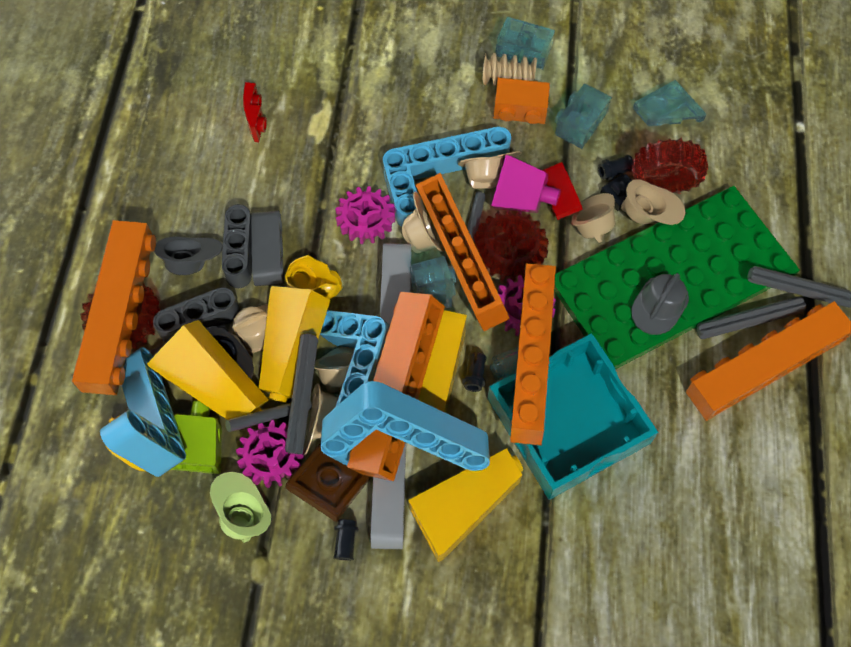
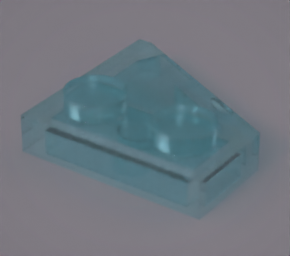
(668, 105)

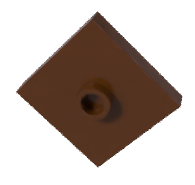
(326, 484)

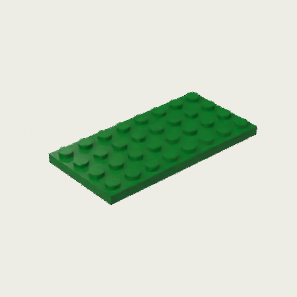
(708, 250)

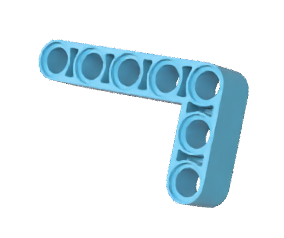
(435, 162)
(364, 334)
(403, 417)
(148, 430)

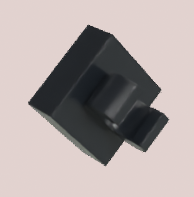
(618, 189)

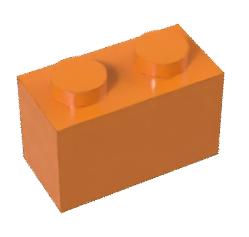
(521, 100)

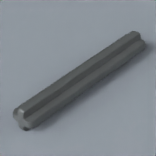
(799, 286)
(750, 317)
(301, 394)

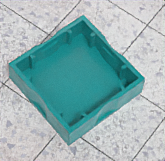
(587, 418)

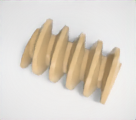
(511, 70)

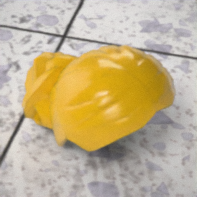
(313, 275)

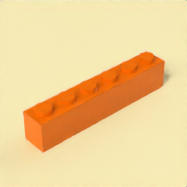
(462, 253)
(114, 308)
(533, 355)
(768, 361)
(401, 367)

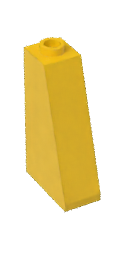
(288, 317)
(444, 361)
(207, 372)
(463, 501)

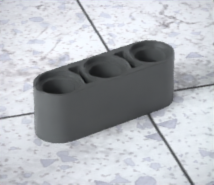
(267, 248)
(239, 257)
(206, 303)

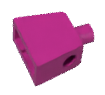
(522, 187)

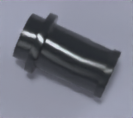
(615, 167)
(474, 380)
(345, 539)

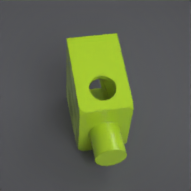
(201, 440)

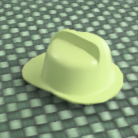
(239, 506)

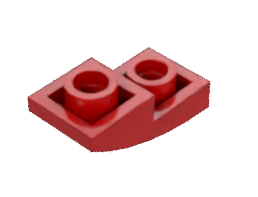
(252, 106)
(568, 200)

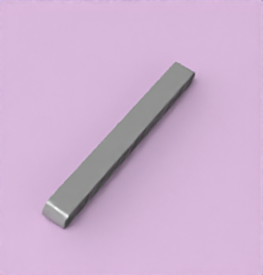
(389, 496)

